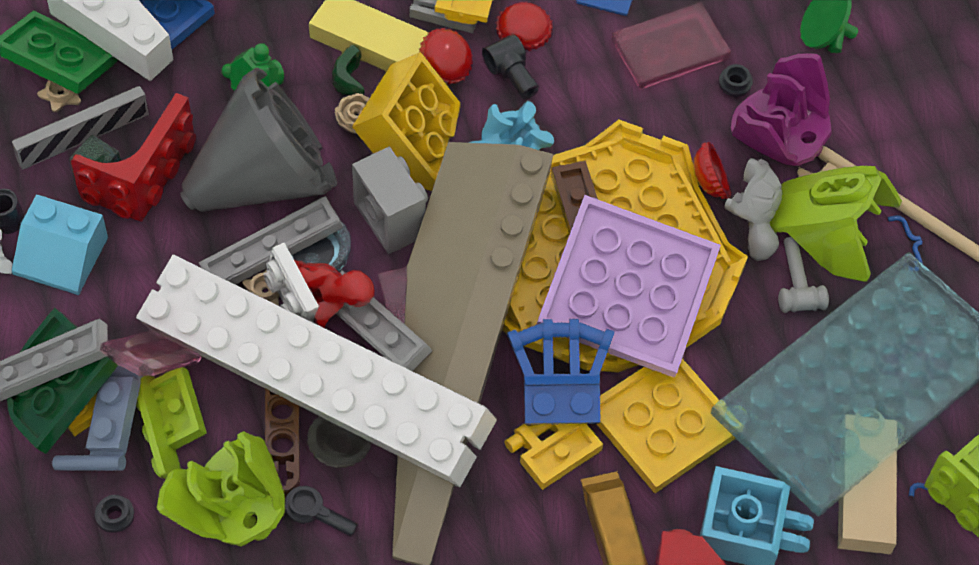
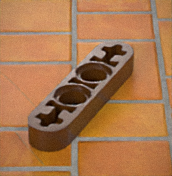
(283, 428)

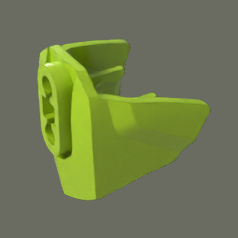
(226, 493)

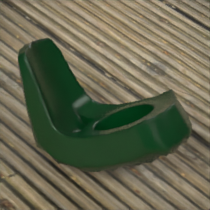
(343, 68)

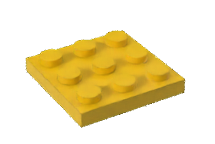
(662, 423)

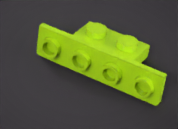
(169, 417)

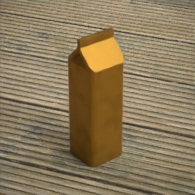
(612, 520)

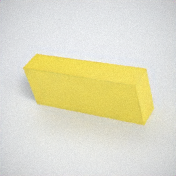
(376, 34)

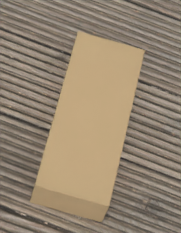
(869, 511)

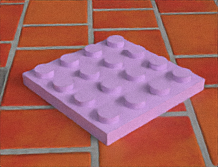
(631, 280)

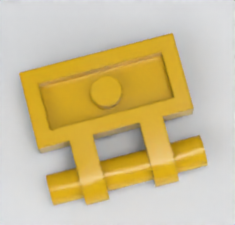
(555, 455)

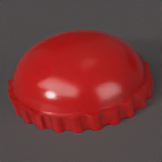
(526, 22)
(447, 54)
(711, 172)

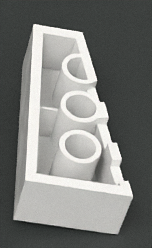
(120, 29)

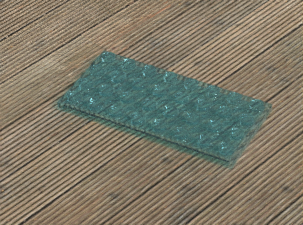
(857, 384)

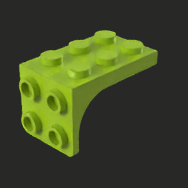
(956, 484)

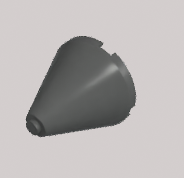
(257, 153)

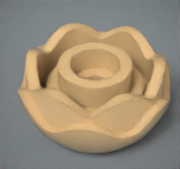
(348, 108)

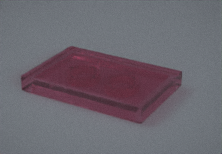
(670, 45)

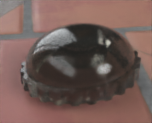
(335, 444)

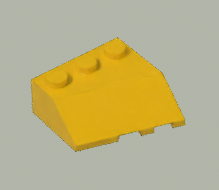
(412, 115)

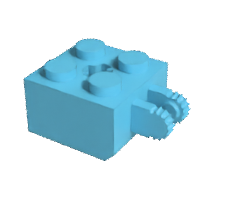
(763, 505)

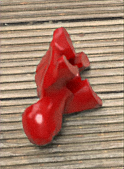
(334, 289)

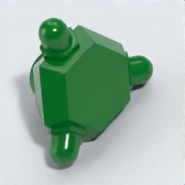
(250, 59)

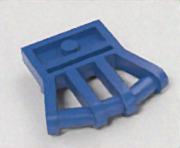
(561, 397)

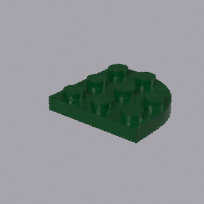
(51, 407)

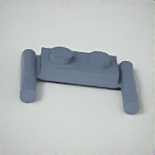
(109, 426)

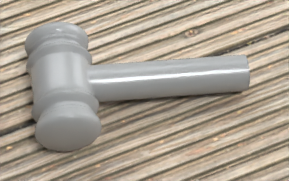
(801, 296)

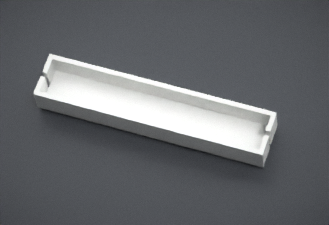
(318, 370)

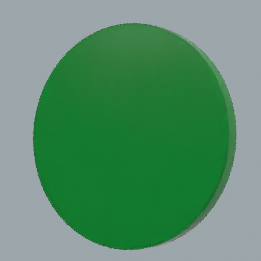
(827, 24)

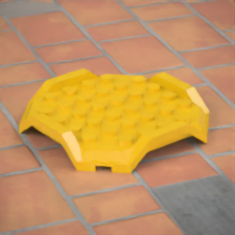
(643, 178)

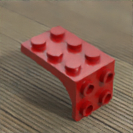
(138, 181)

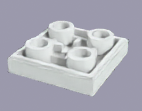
(286, 279)

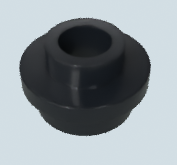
(738, 74)
(107, 506)

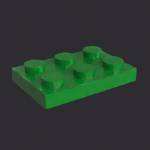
(54, 52)

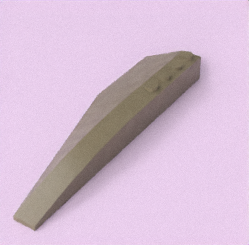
(460, 298)

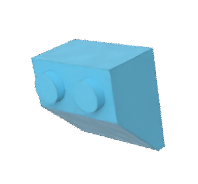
(58, 244)

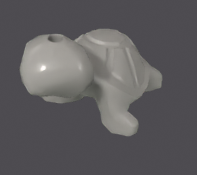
(758, 206)

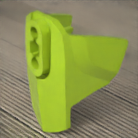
(823, 215)

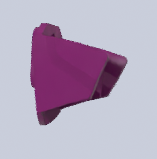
(787, 112)

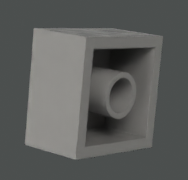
(389, 198)

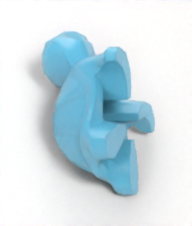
(515, 128)

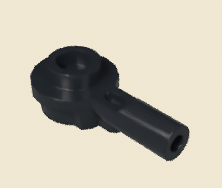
(306, 505)

